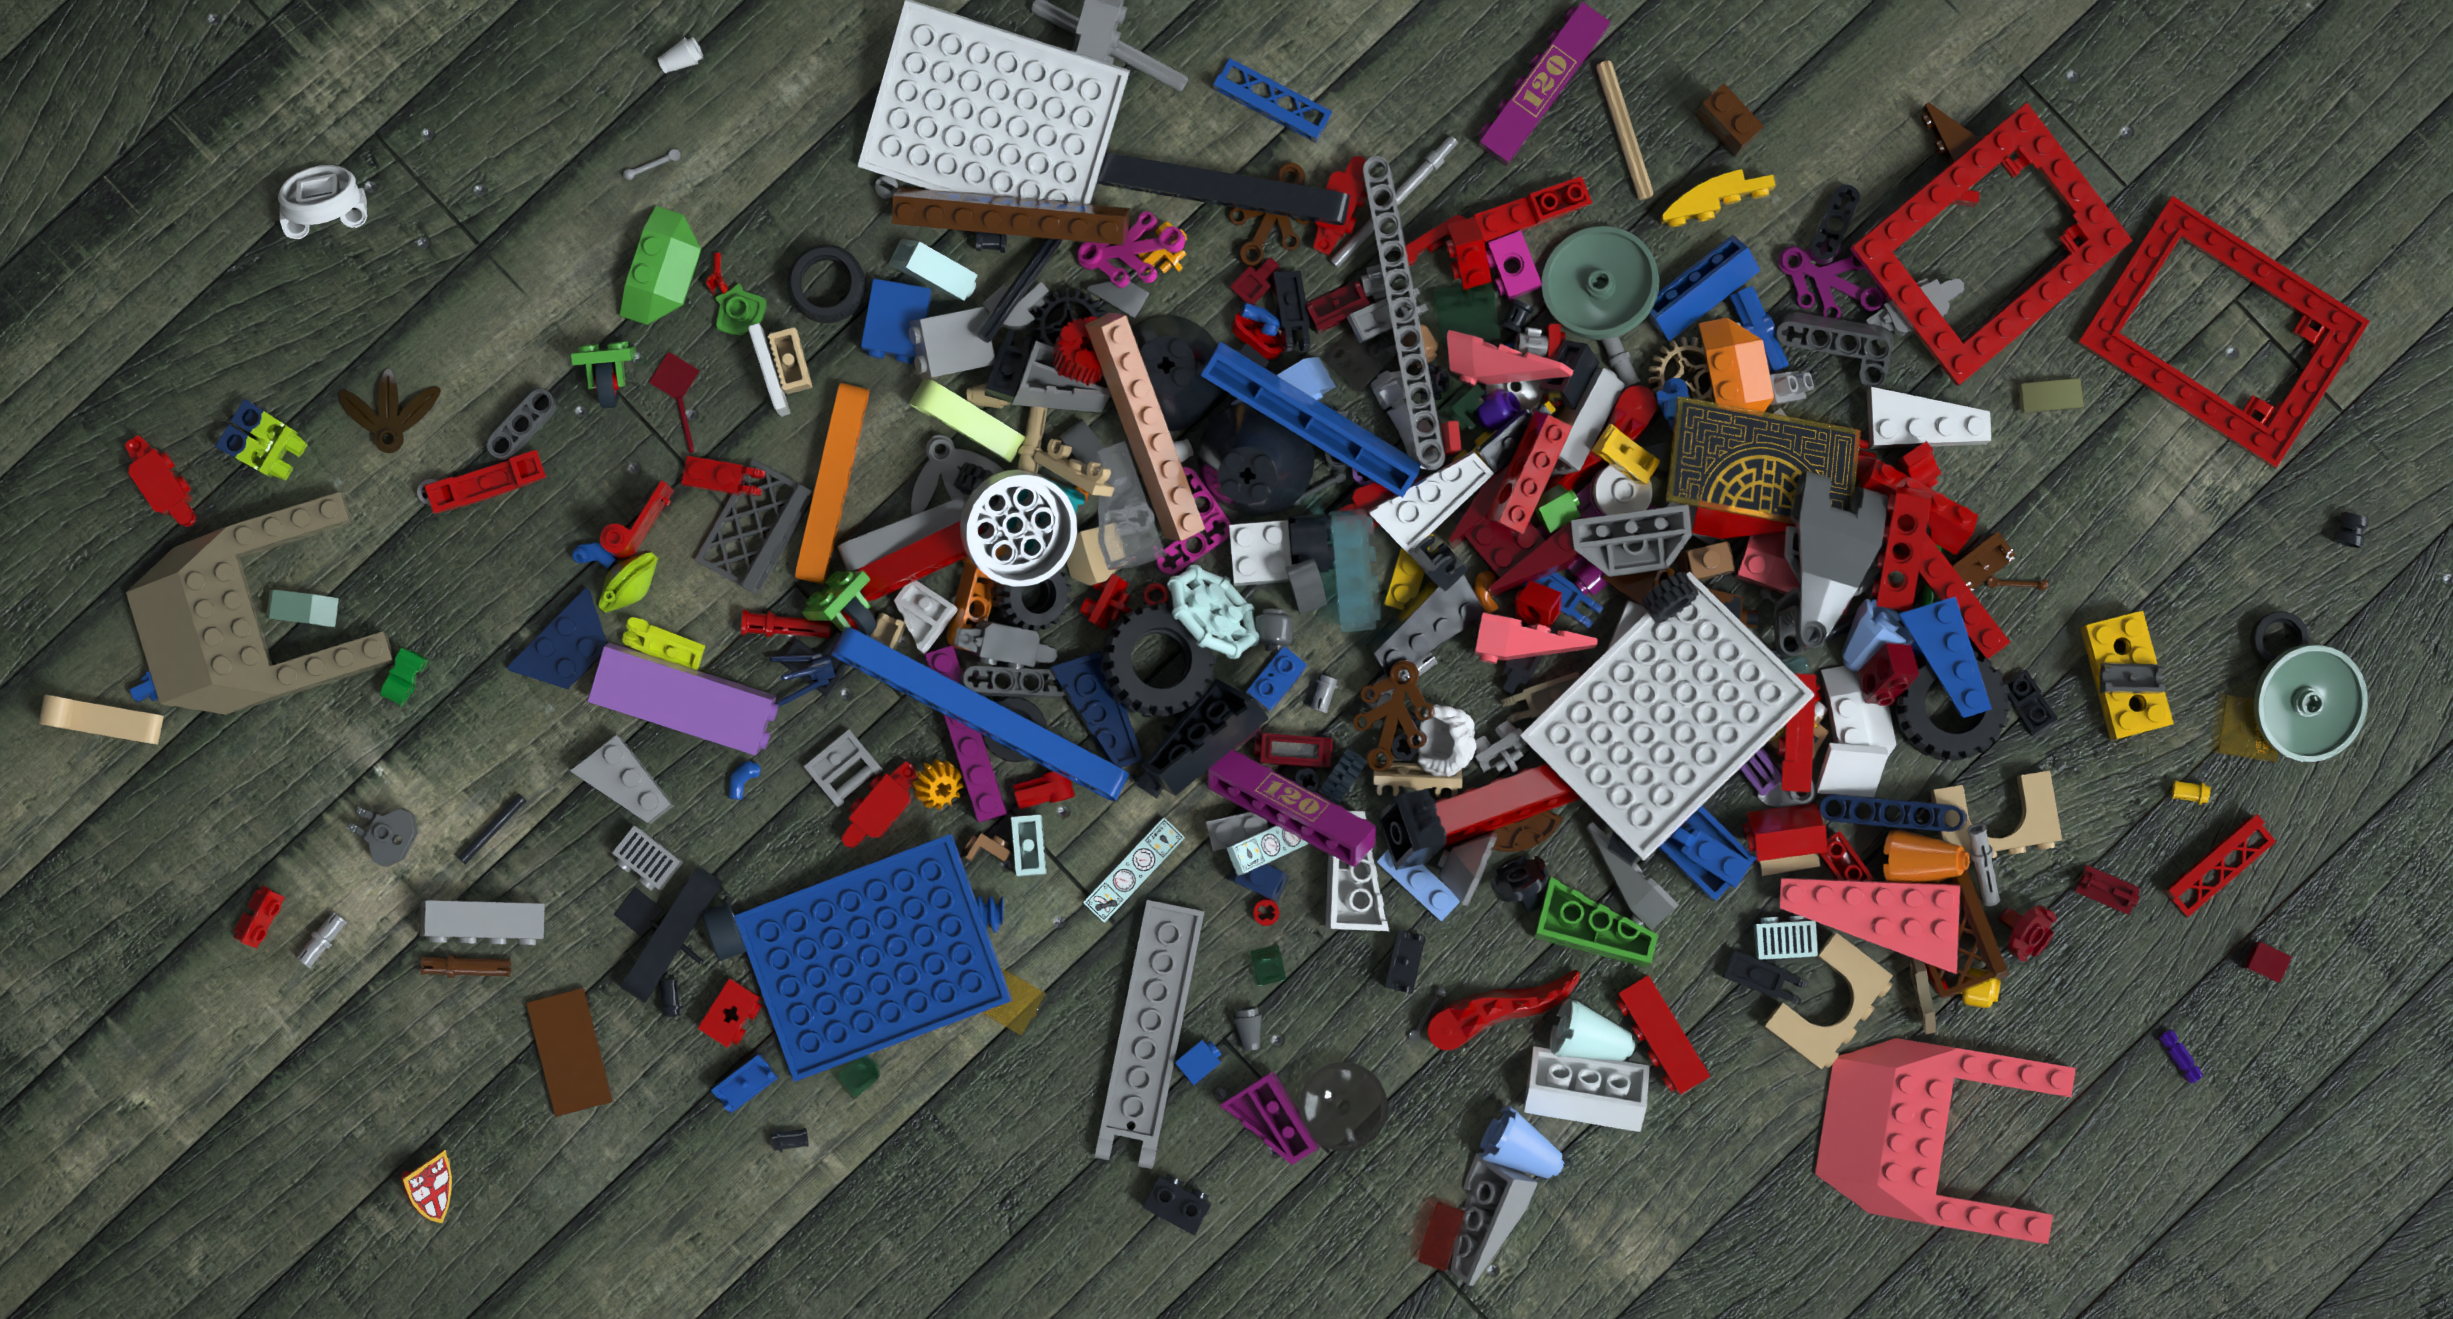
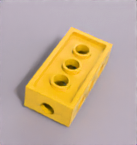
(2099, 644)

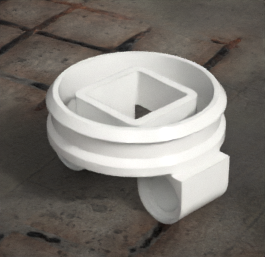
(300, 212)

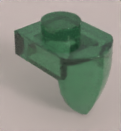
(859, 1075)

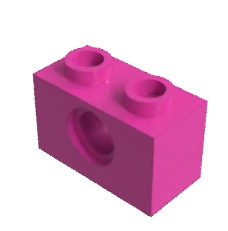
(1513, 248)

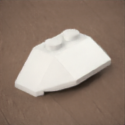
(1852, 718)

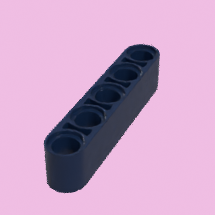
(1879, 816)

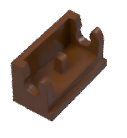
(1984, 561)

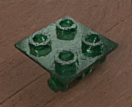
(1467, 311)

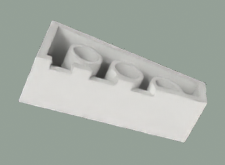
(1911, 420)
(1354, 894)

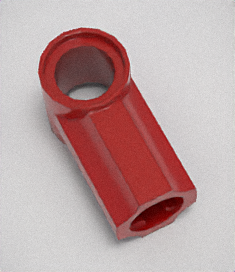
(1048, 788)

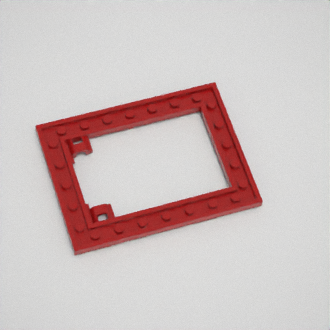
(2095, 225)
(2331, 344)

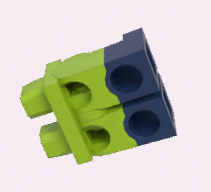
(270, 445)

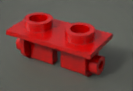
(253, 929)

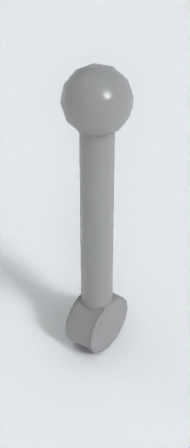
(674, 155)

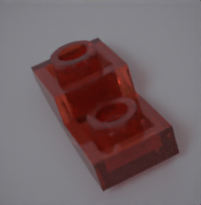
(1441, 1236)

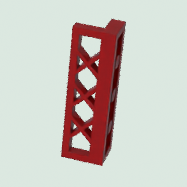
(2215, 856)

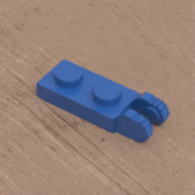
(1570, 597)

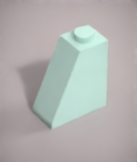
(933, 269)

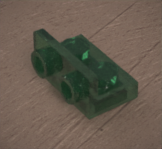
(1468, 403)

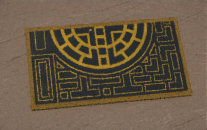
(1753, 459)

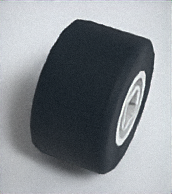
(723, 932)

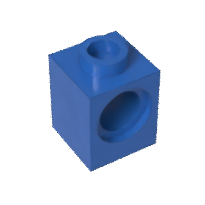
(1199, 1061)

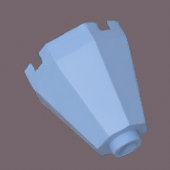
(1870, 631)

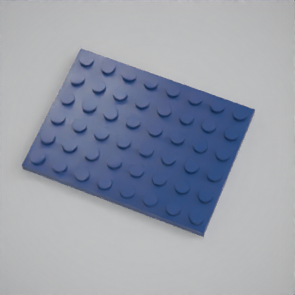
(873, 957)

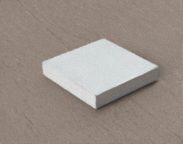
(1851, 770)

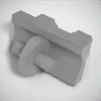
(1790, 386)
(1503, 752)

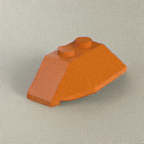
(1736, 365)

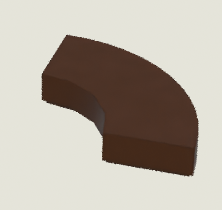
(1526, 833)

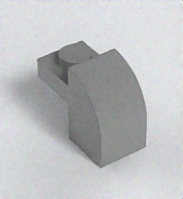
(1020, 316)

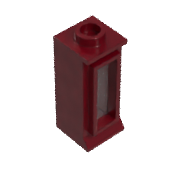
(1294, 750)

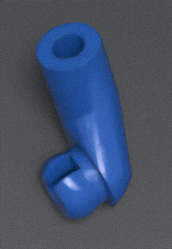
(1261, 315)
(593, 552)
(739, 776)

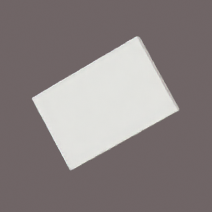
(769, 369)

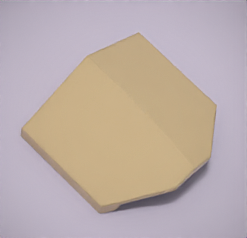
(1086, 559)

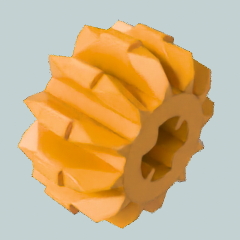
(937, 784)

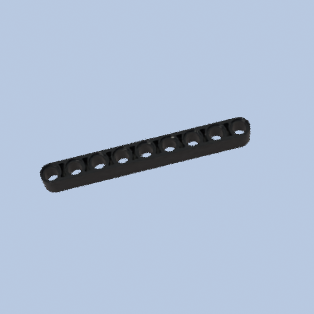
(1224, 189)

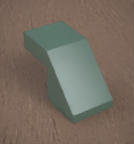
(302, 608)

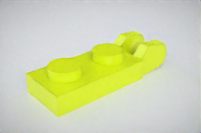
(662, 643)

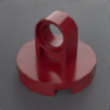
(2029, 932)

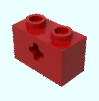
(715, 1021)

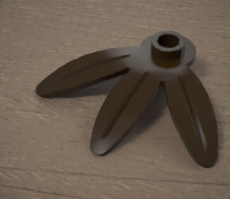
(388, 408)

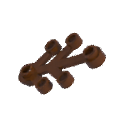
(1269, 219)
(1395, 710)

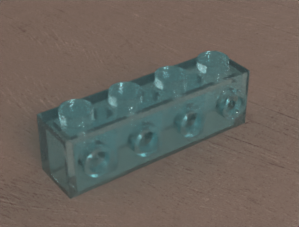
(1353, 570)

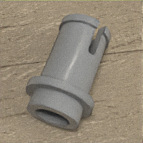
(1324, 693)

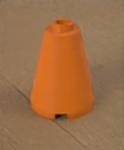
(1922, 858)

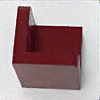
(2267, 962)

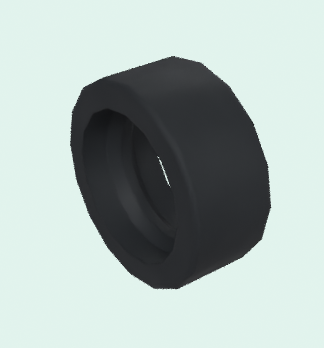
(2257, 632)

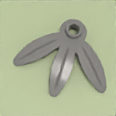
(946, 464)

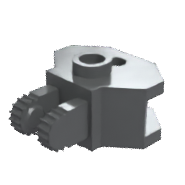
(384, 832)

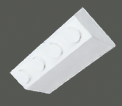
(1587, 1090)

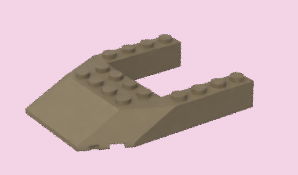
(205, 629)

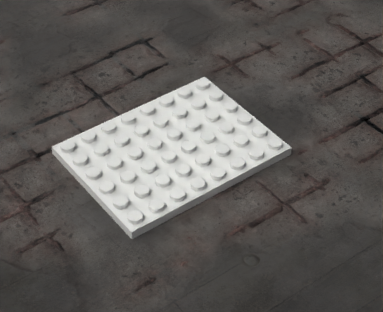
(990, 111)
(1667, 719)

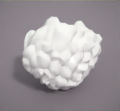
(1448, 743)

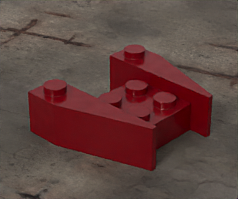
(1510, 554)

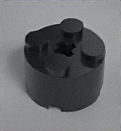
(1310, 539)

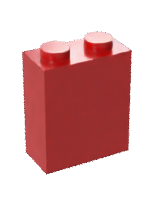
(1785, 832)

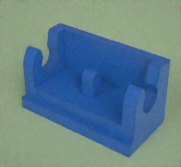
(745, 1083)

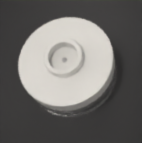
(1616, 494)

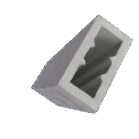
(1587, 420)

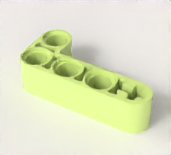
(967, 419)

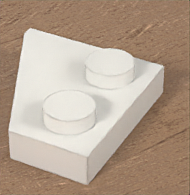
(924, 613)

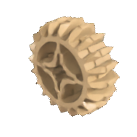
(1681, 364)

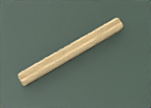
(1624, 130)

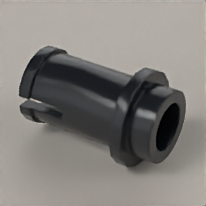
(670, 998)
(790, 1139)

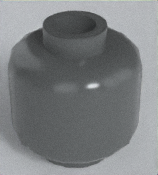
(1274, 629)

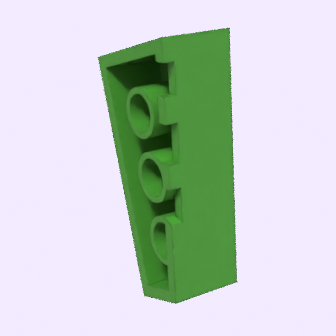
(1584, 925)

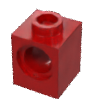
(1538, 604)

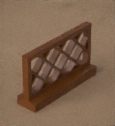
(1984, 941)

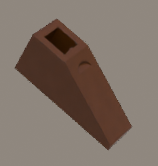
(1950, 136)

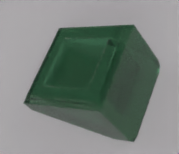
(1268, 965)

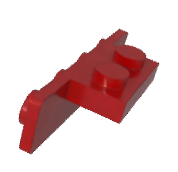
(1798, 744)

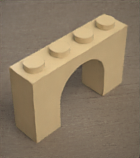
(2038, 821)
(1865, 983)

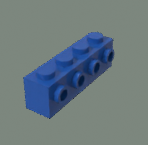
(1701, 290)

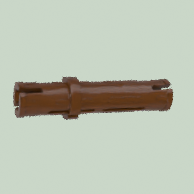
(465, 966)

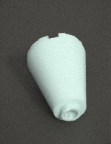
(1588, 1035)

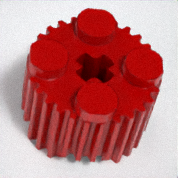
(1076, 354)

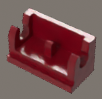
(1336, 306)

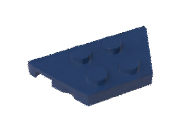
(565, 646)

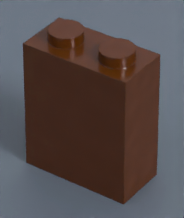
(1729, 120)

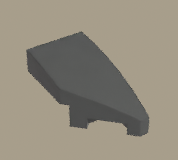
(1125, 299)

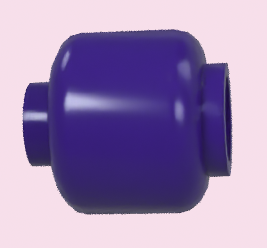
(1497, 409)

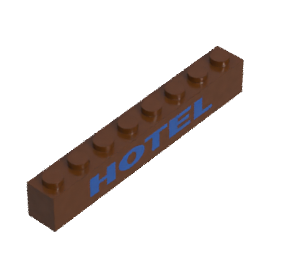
(1010, 216)

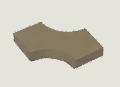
(1922, 993)

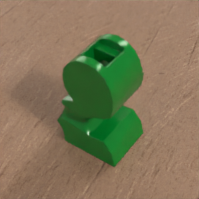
(401, 678)

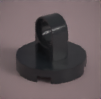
(1520, 881)

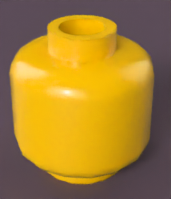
(1983, 994)

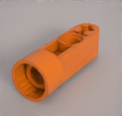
(972, 591)

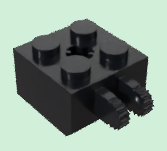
(1412, 829)

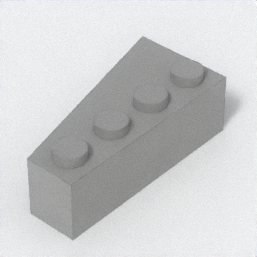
(482, 920)

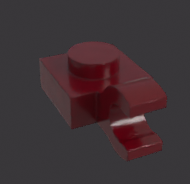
(1253, 285)

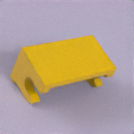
(1626, 455)

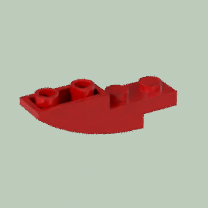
(1534, 209)
(1844, 861)

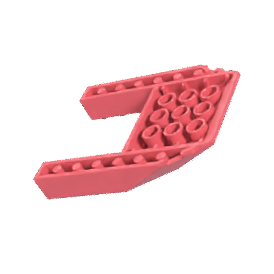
(1890, 1126)

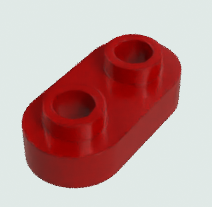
(1250, 333)

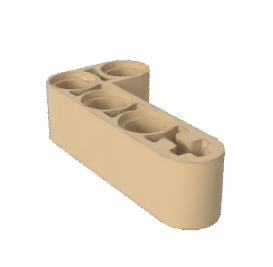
(100, 719)

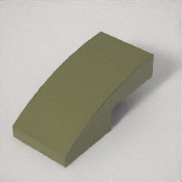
(2051, 395)

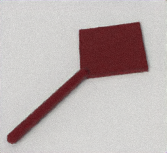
(675, 379)

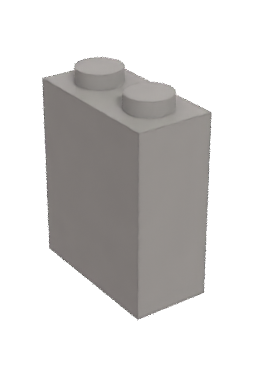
(950, 343)

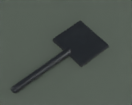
(640, 913)

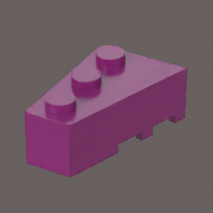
(1273, 1117)

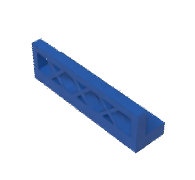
(1267, 108)

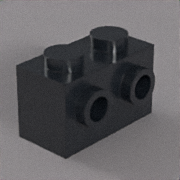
(1177, 1204)

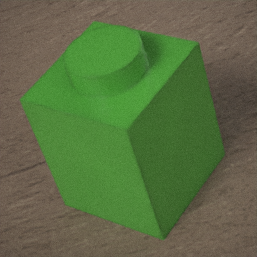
(1557, 508)

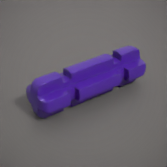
(2180, 1056)

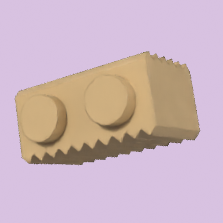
(790, 361)

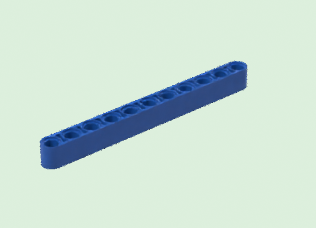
(980, 714)

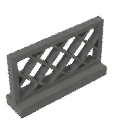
(775, 541)

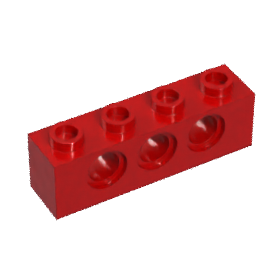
(1529, 472)
(1901, 594)

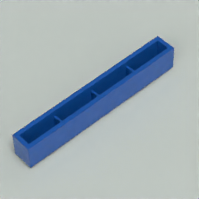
(1311, 419)

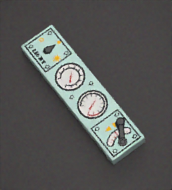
(1263, 849)
(1134, 870)

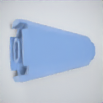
(1520, 1146)

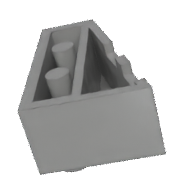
(1098, 28)
(1045, 388)

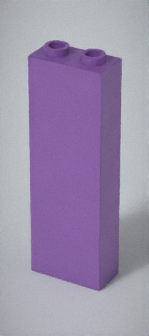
(683, 699)

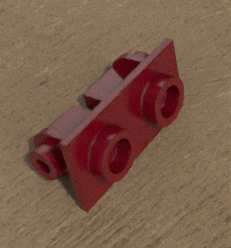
(2108, 890)

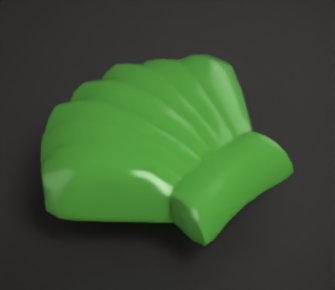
(739, 311)

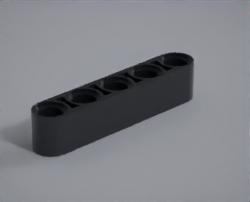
(671, 934)

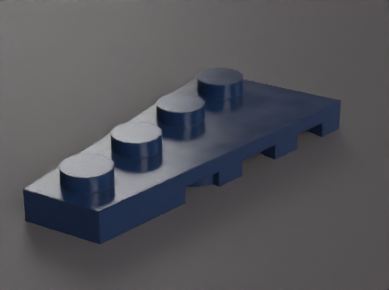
(1100, 713)

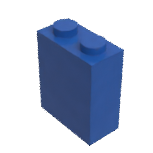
(889, 318)

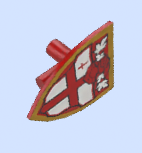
(430, 1187)

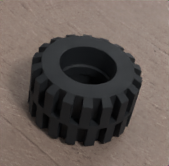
(1042, 613)

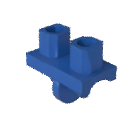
(1668, 396)

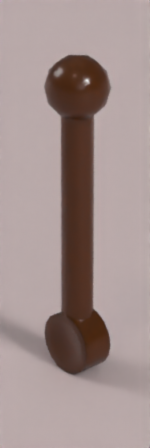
(1993, 582)

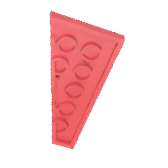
(1900, 916)

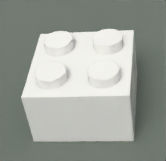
(1260, 552)

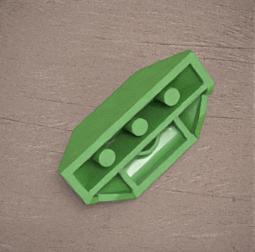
(660, 268)

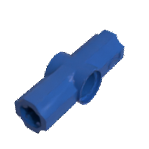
(1760, 324)

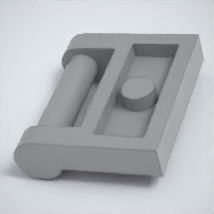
(836, 760)

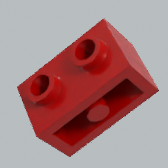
(1469, 253)

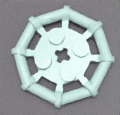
(1209, 599)

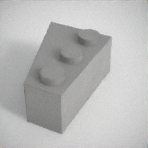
(624, 779)

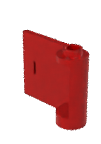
(625, 542)

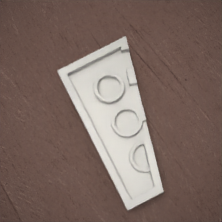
(1430, 501)

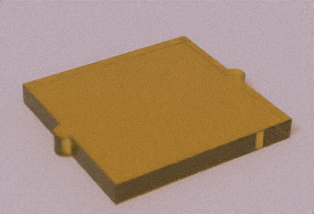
(1019, 1012)

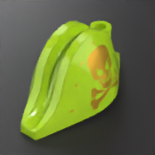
(627, 582)

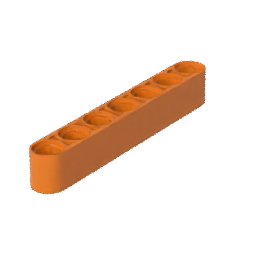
(832, 483)

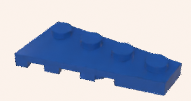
(1947, 648)

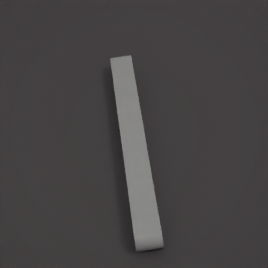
(1403, 298)

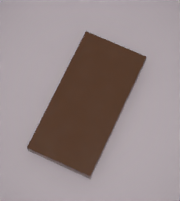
(569, 1052)

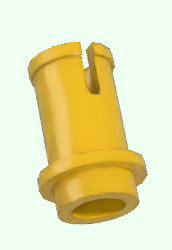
(2191, 792)

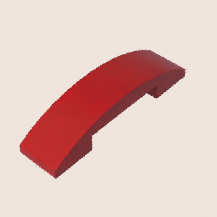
(485, 483)

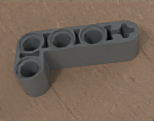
(1835, 344)

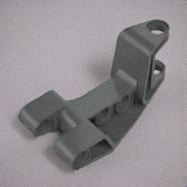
(1834, 558)

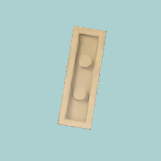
(1075, 470)
(1416, 778)

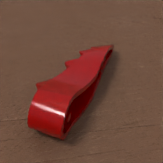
(1632, 417)
(1469, 1016)

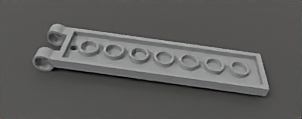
(1150, 1028)

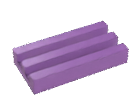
(1770, 764)

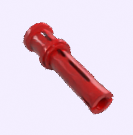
(771, 624)

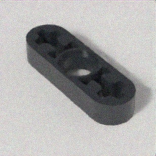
(1835, 203)

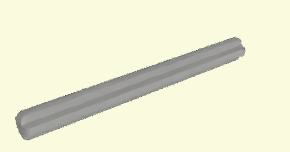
(1123, 51)

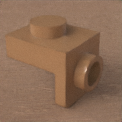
(995, 846)

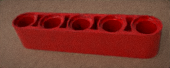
(914, 562)

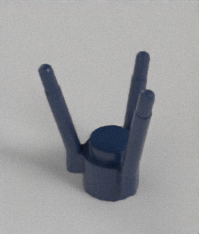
(819, 669)

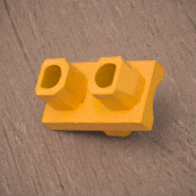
(1156, 257)

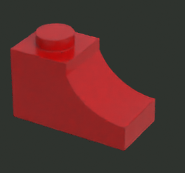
(1920, 465)

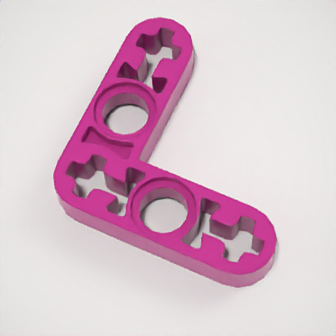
(1214, 514)

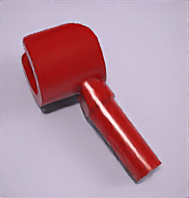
(716, 279)

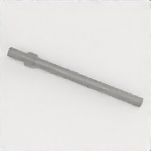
(1434, 160)

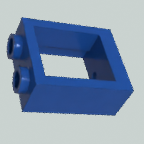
(1270, 690)

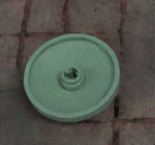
(1600, 282)
(2310, 702)

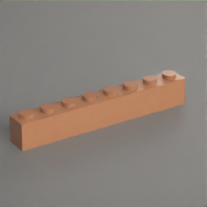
(1145, 426)

